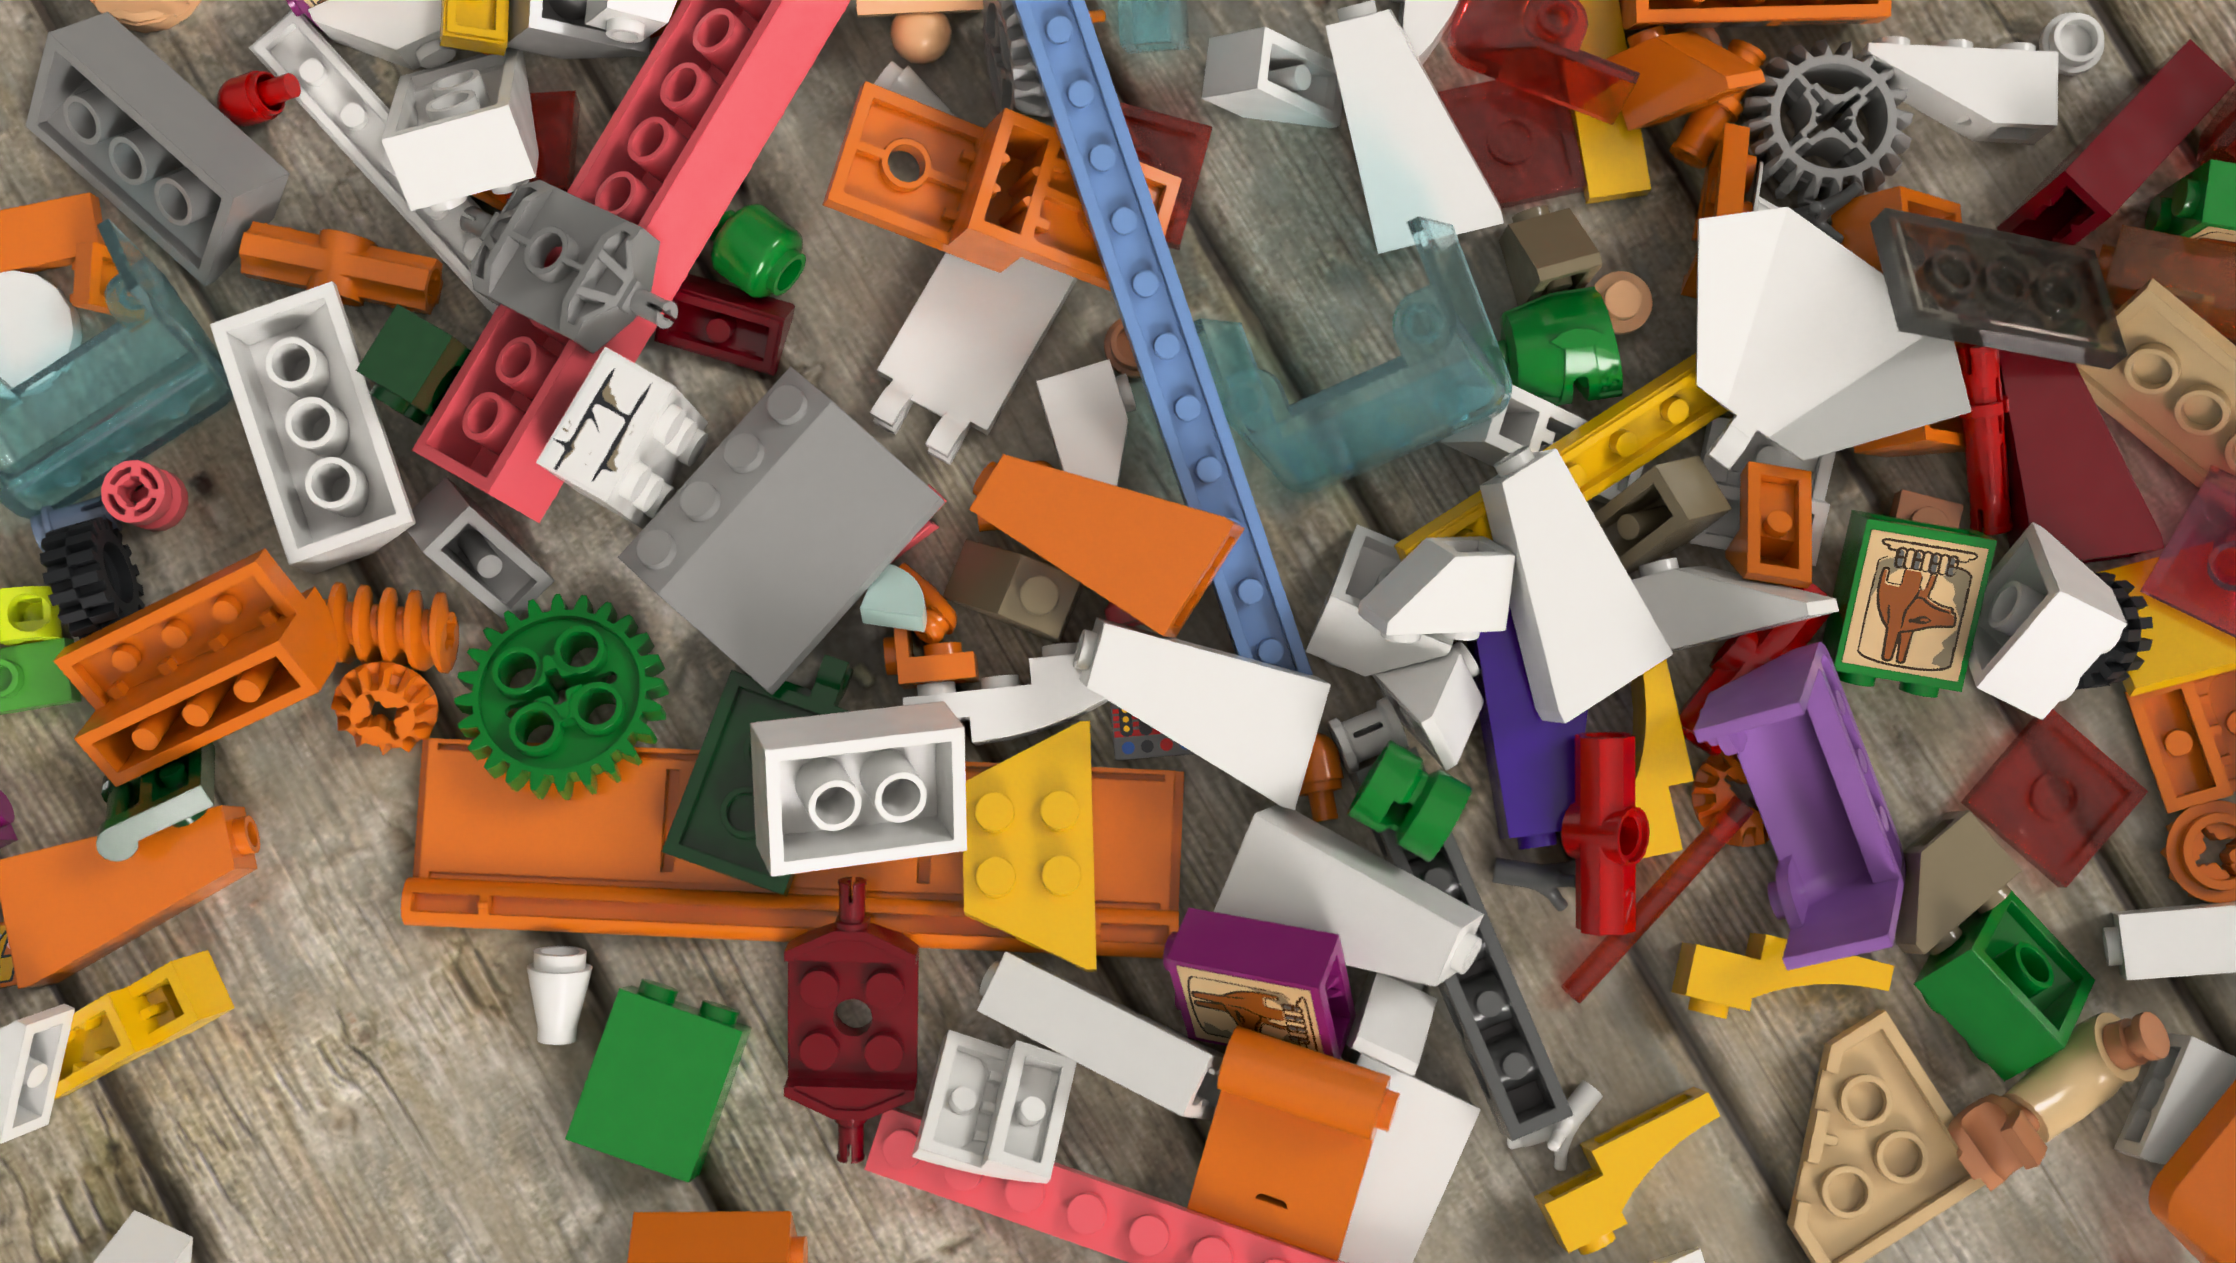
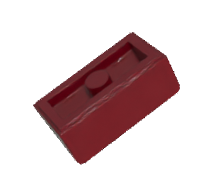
(728, 324)

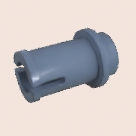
(69, 515)

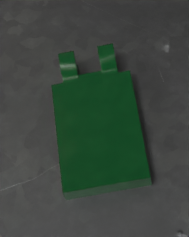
(717, 808)

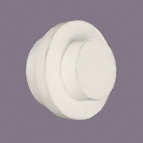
(2076, 39)

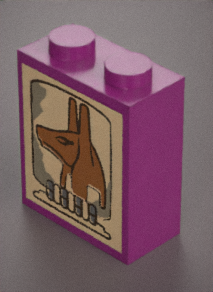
(1260, 978)

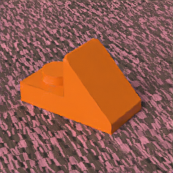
(1774, 526)

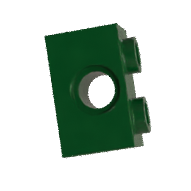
(412, 364)

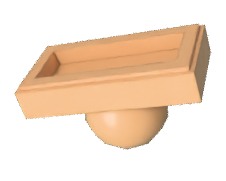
(920, 27)

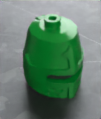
(1562, 343)

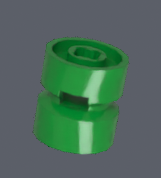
(1409, 801)

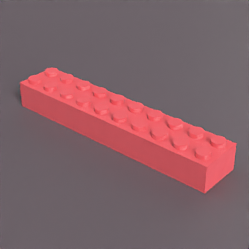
(663, 164)

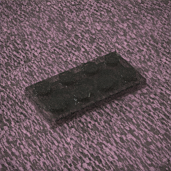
(1997, 289)

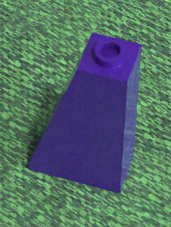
(1525, 757)

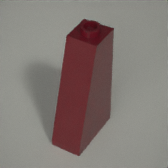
(2122, 150)
(2067, 465)

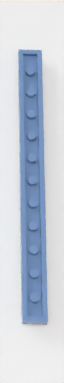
(1158, 320)

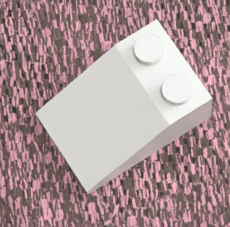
(462, 130)

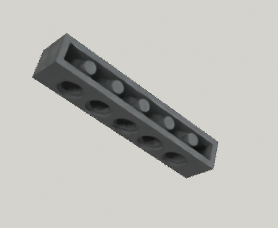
(1487, 1003)

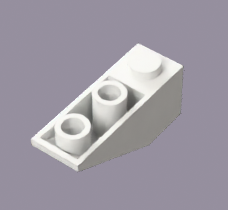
(1975, 91)

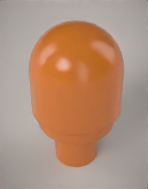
(1322, 778)

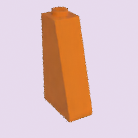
(1118, 542)
(76, 907)

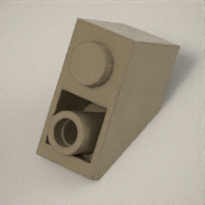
(1948, 878)

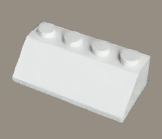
(313, 429)

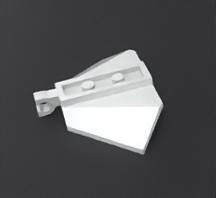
(1808, 342)

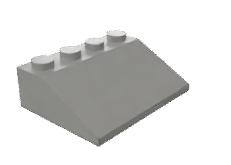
(781, 530)

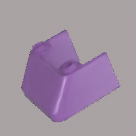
(1819, 803)

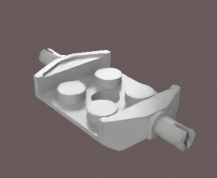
(592, 286)

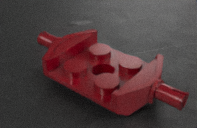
(844, 1068)

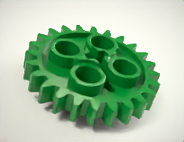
(576, 747)

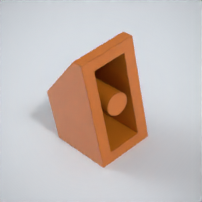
(1679, 75)

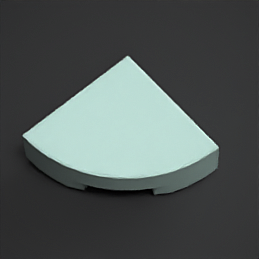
(895, 601)

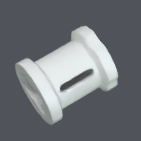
(1367, 734)

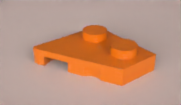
(1723, 188)

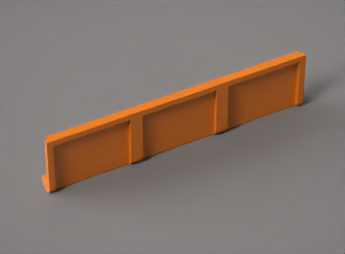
(600, 865)

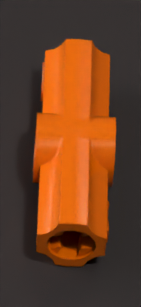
(350, 261)

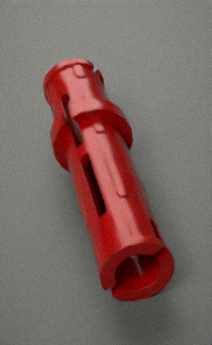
(1985, 440)

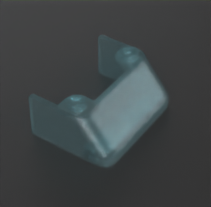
(1439, 385)
(110, 395)

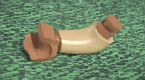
(2011, 1129)

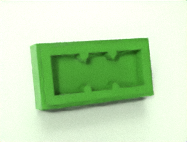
(32, 678)

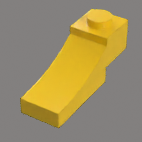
(1659, 756)
(1726, 979)
(142, 1018)
(1590, 1204)

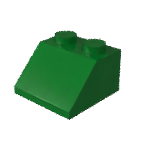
(2007, 988)

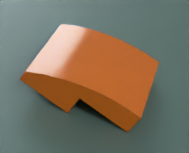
(2190, 739)

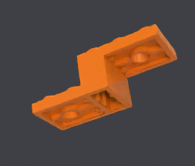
(978, 188)

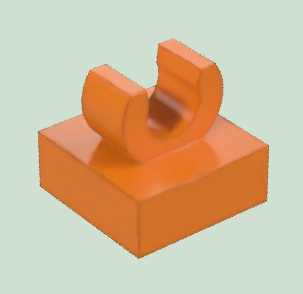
(92, 273)

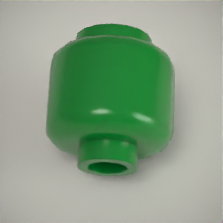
(757, 251)

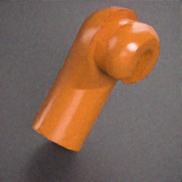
(940, 614)

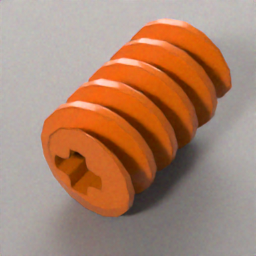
(393, 631)

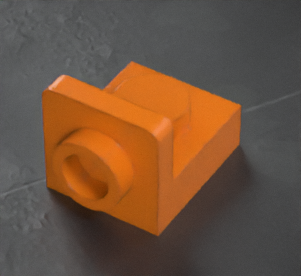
(939, 664)

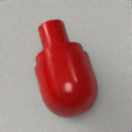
(256, 96)

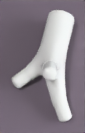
(1561, 1133)

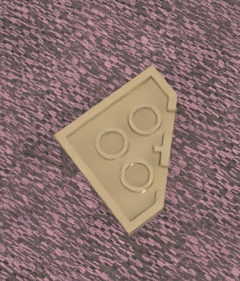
(1873, 1148)

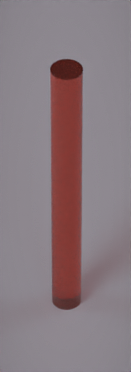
(1659, 897)

